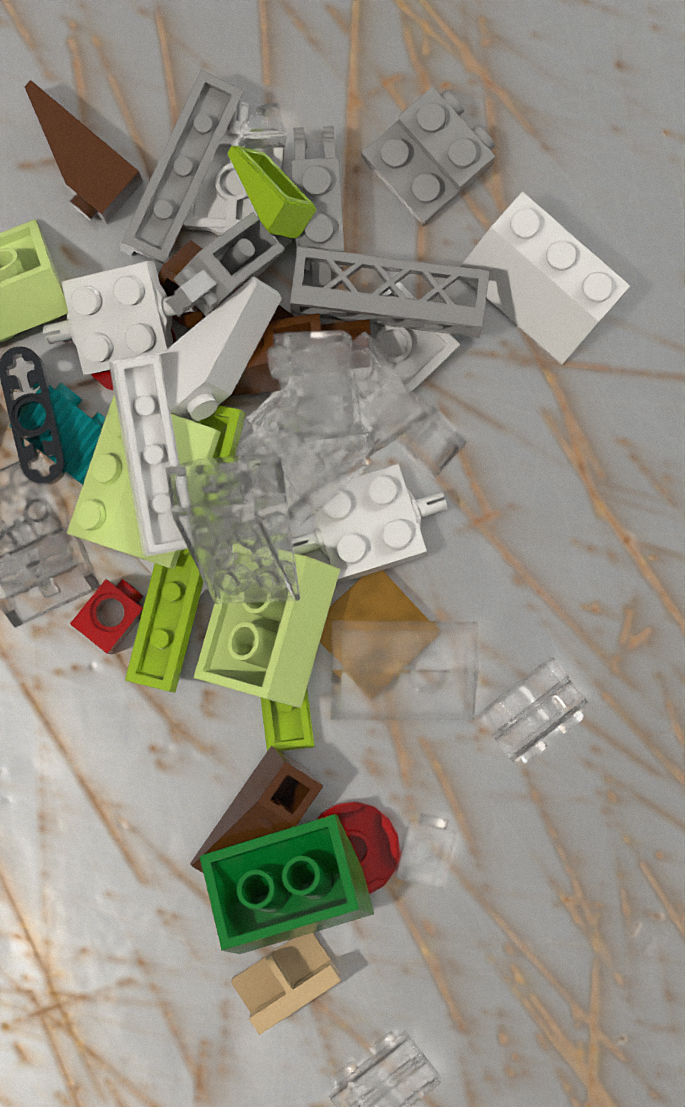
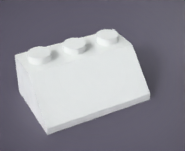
(544, 278)

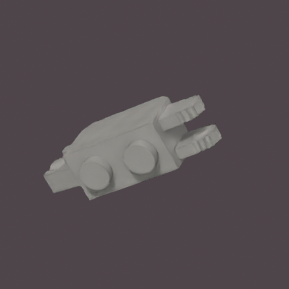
(321, 185)
(226, 265)

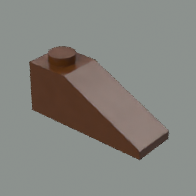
(90, 167)

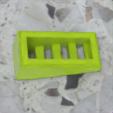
(275, 198)

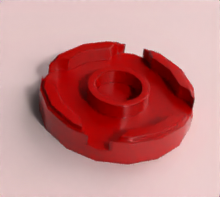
(371, 838)

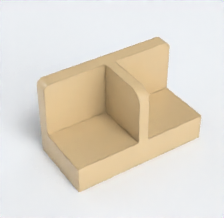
(285, 980)

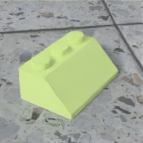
(28, 281)
(106, 503)
(270, 645)

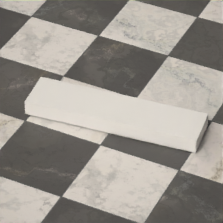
(148, 448)

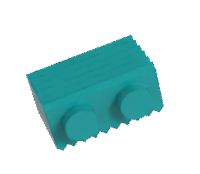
(76, 428)

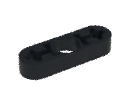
(12, 384)

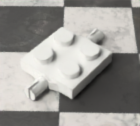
(221, 197)
(115, 316)
(371, 525)

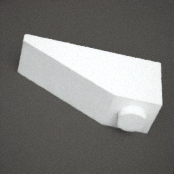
(213, 354)

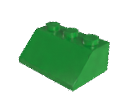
(285, 885)

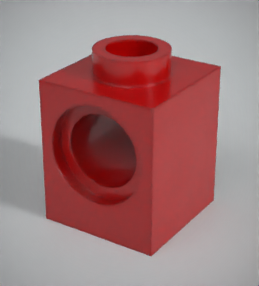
(89, 621)

